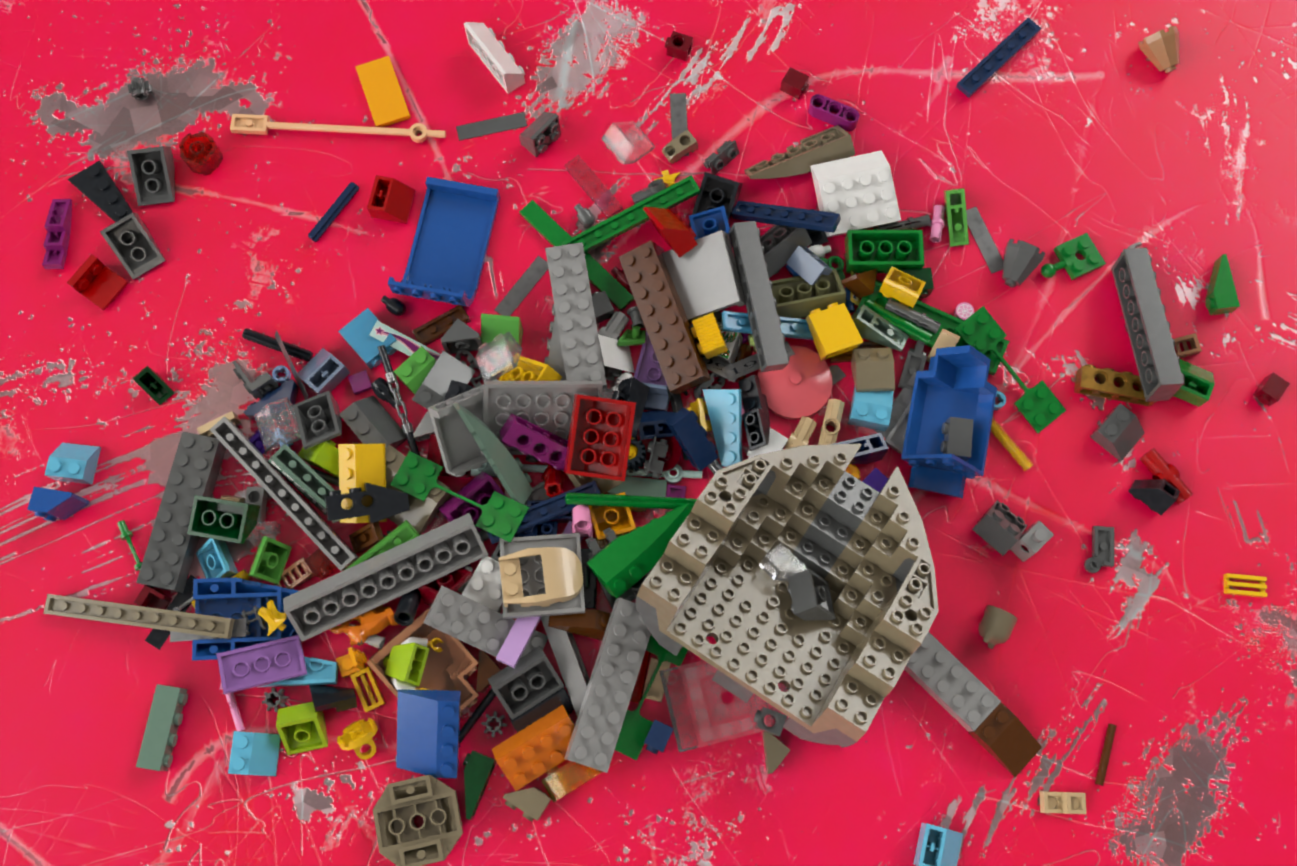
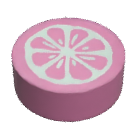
(963, 311)

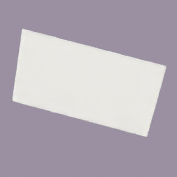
(614, 355)

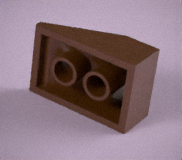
(1006, 739)

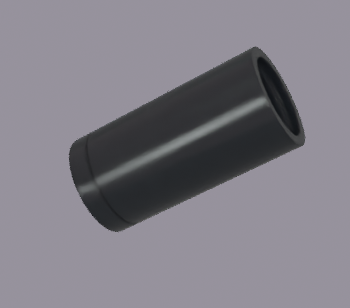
(407, 607)

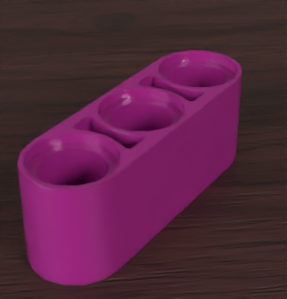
(829, 105)

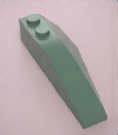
(500, 459)

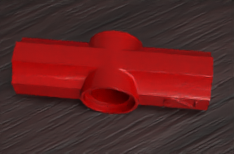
(1165, 471)

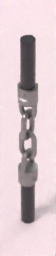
(391, 378)

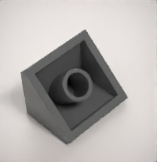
(460, 338)

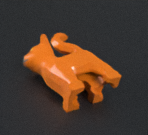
(371, 624)

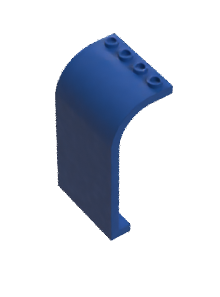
(449, 243)

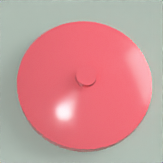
(798, 388)

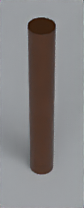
(1106, 751)

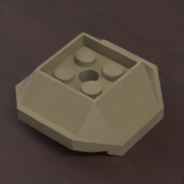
(395, 826)

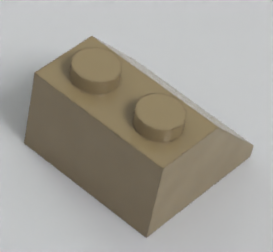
(873, 369)

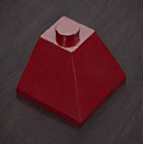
(452, 581)

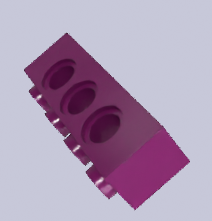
(516, 427)

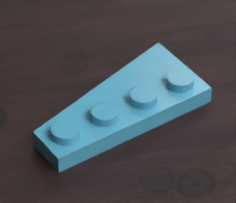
(726, 421)
(319, 673)

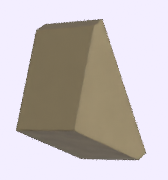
(774, 751)

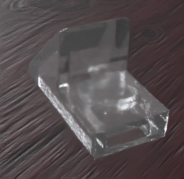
(266, 529)

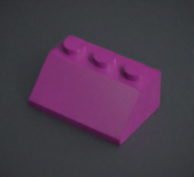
(477, 490)

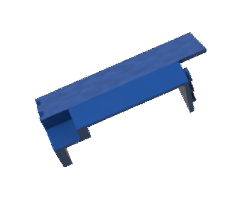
(949, 388)

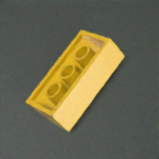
(359, 465)

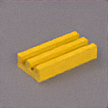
(1261, 586)
(367, 708)

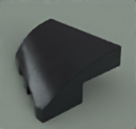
(329, 697)

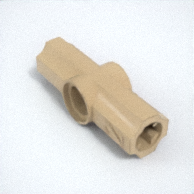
(832, 417)
(802, 433)

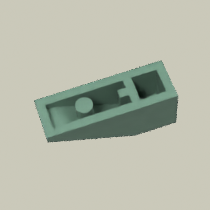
(877, 329)

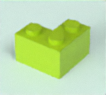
(323, 456)

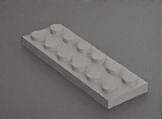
(474, 623)

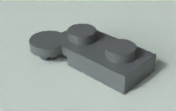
(1101, 549)

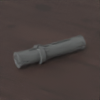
(909, 224)
(912, 315)

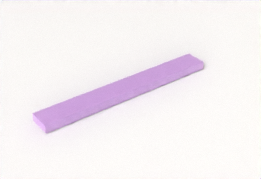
(521, 632)

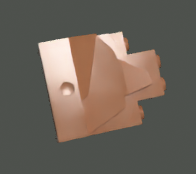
(442, 669)

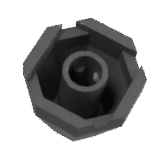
(1019, 262)

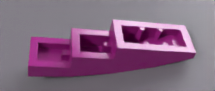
(58, 233)

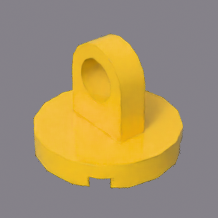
(357, 735)

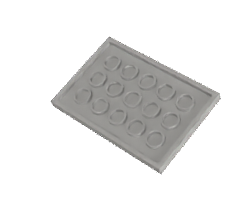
(539, 402)

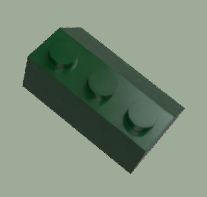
(222, 519)

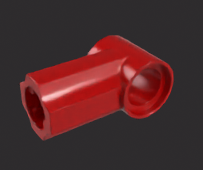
(553, 481)

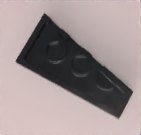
(102, 191)

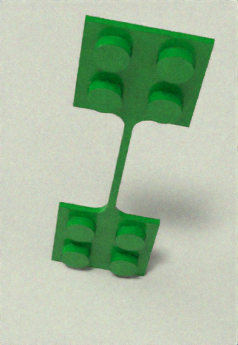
(1038, 403)
(499, 516)
(634, 726)

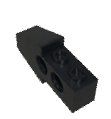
(384, 503)

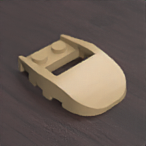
(561, 576)

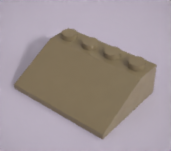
(420, 512)

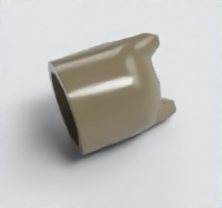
(996, 625)

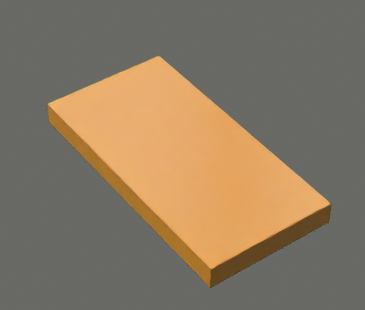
(383, 92)

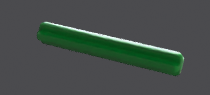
(899, 322)

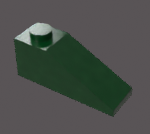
(476, 777)

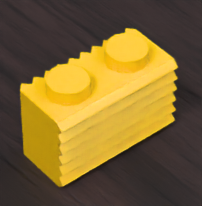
(709, 336)

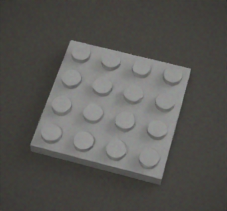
(533, 576)

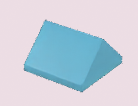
(216, 559)

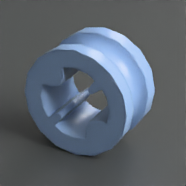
(281, 368)

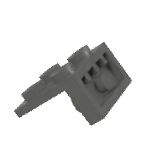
(258, 388)

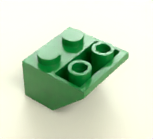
(1197, 384)

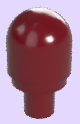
(620, 277)

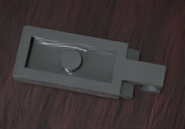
(914, 362)

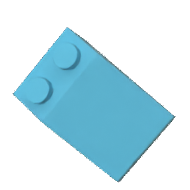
(871, 409)

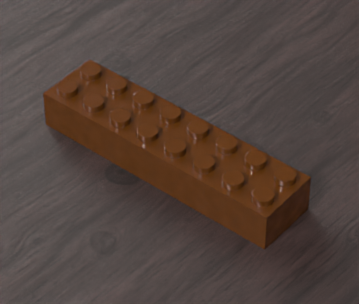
(664, 318)

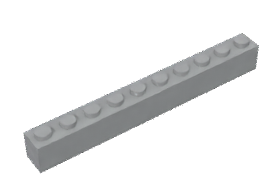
(284, 494)

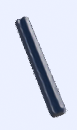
(333, 212)

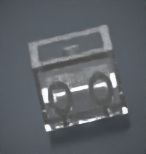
(277, 424)

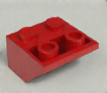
(390, 200)

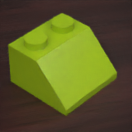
(301, 728)

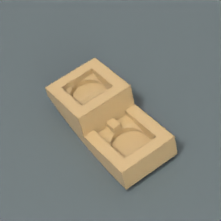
(1062, 802)

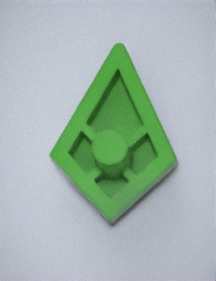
(632, 337)

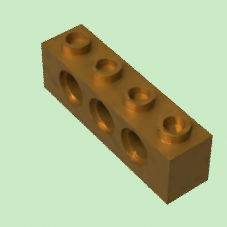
(1087, 385)

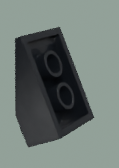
(717, 192)

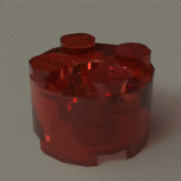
(200, 153)

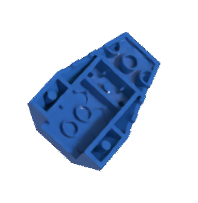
(228, 599)

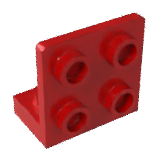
(97, 282)

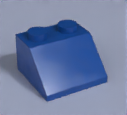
(709, 222)
(55, 504)

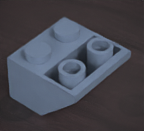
(323, 372)

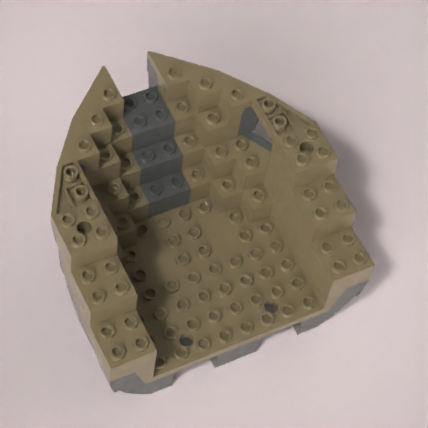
(843, 530)

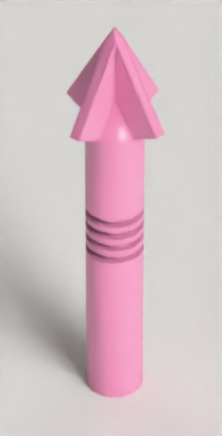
(234, 711)

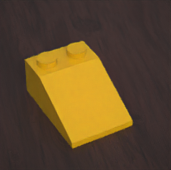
(531, 371)

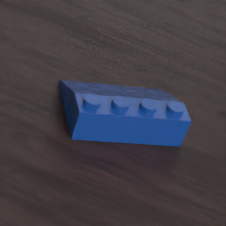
(428, 732)

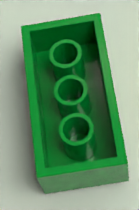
(883, 249)

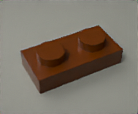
(366, 537)

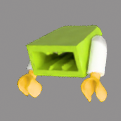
(408, 662)

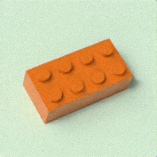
(535, 748)

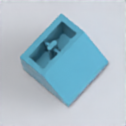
(937, 846)

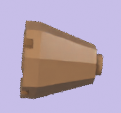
(1162, 49)

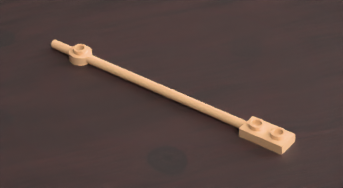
(261, 123)

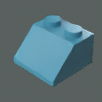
(73, 463)
(254, 754)

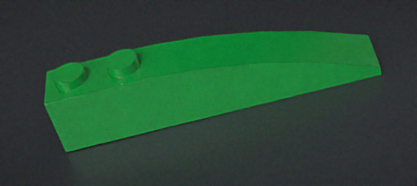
(637, 552)

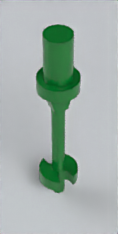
(126, 535)

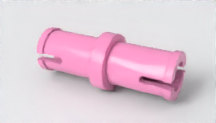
(937, 223)

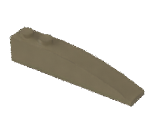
(816, 149)

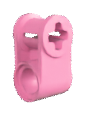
(581, 521)

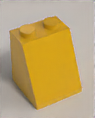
(833, 331)

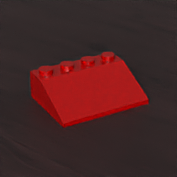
(599, 437)

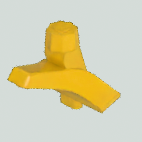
(668, 179)
(272, 617)

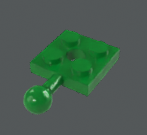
(1069, 261)

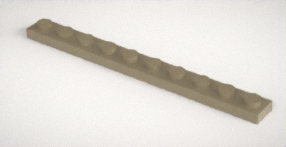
(139, 616)

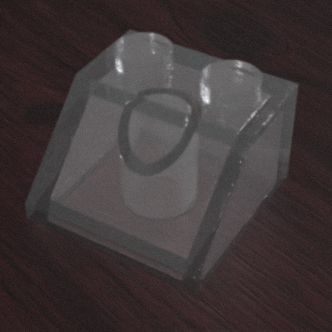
(627, 142)
(498, 356)

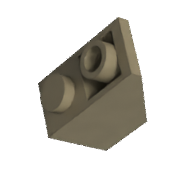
(530, 801)

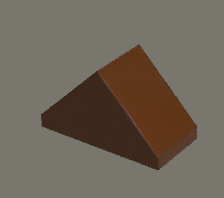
(861, 284)
(486, 669)

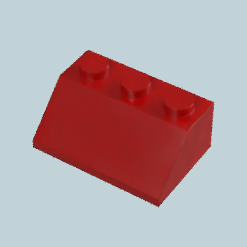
(672, 229)

